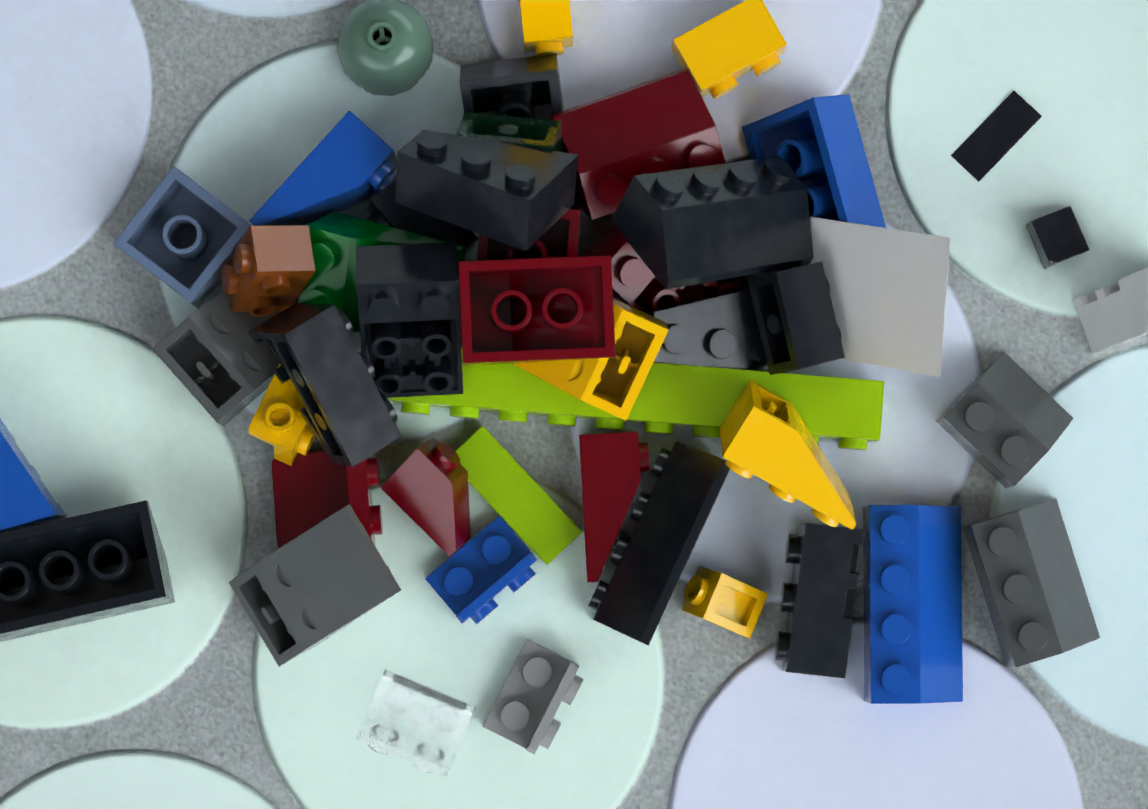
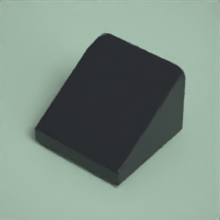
(1057, 237)

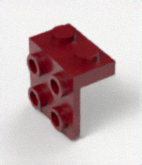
(318, 488)

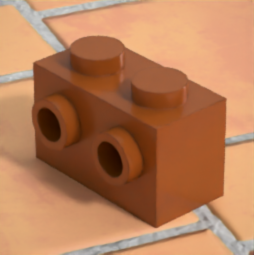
(269, 269)

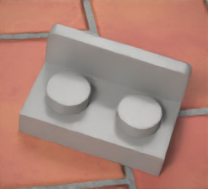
(532, 697)

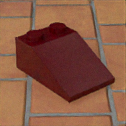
(536, 310)

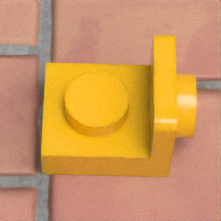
(724, 601)

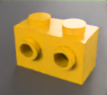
(730, 47)

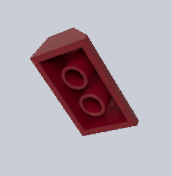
(637, 133)

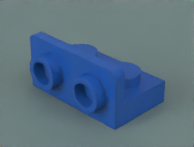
(482, 571)

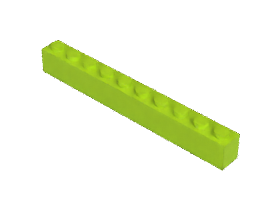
(669, 398)

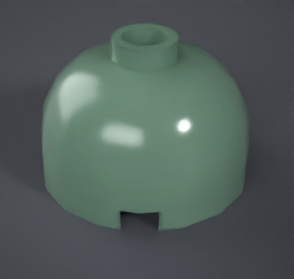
(387, 67)

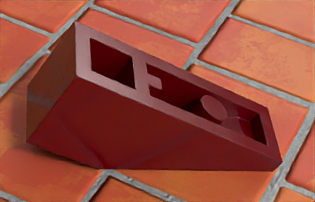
(609, 481)

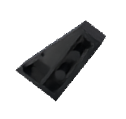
(486, 185)

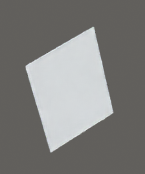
(886, 292)

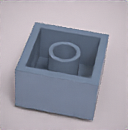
(183, 236)

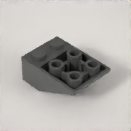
(219, 358)
(314, 585)

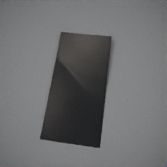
(996, 136)

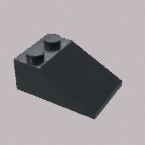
(513, 87)

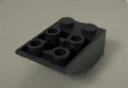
(411, 317)

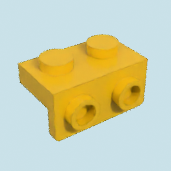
(281, 422)

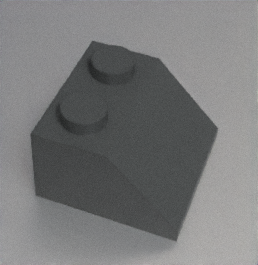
(1005, 421)

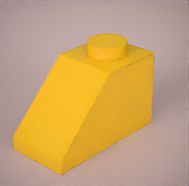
(546, 26)

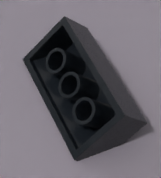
(717, 221)
(661, 541)
(81, 570)

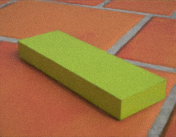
(516, 496)

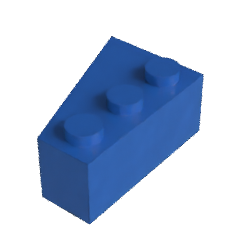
(22, 493)

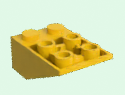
(615, 381)
(772, 442)

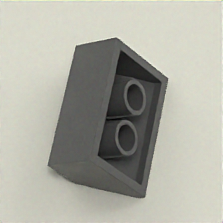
(1031, 583)

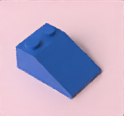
(333, 177)

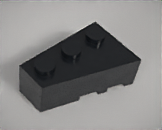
(331, 380)
(819, 600)

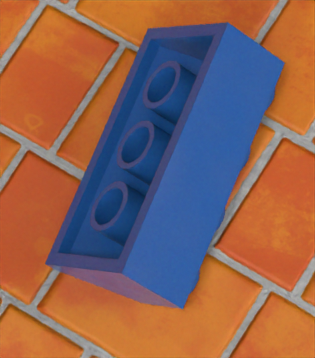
(825, 154)
(912, 604)

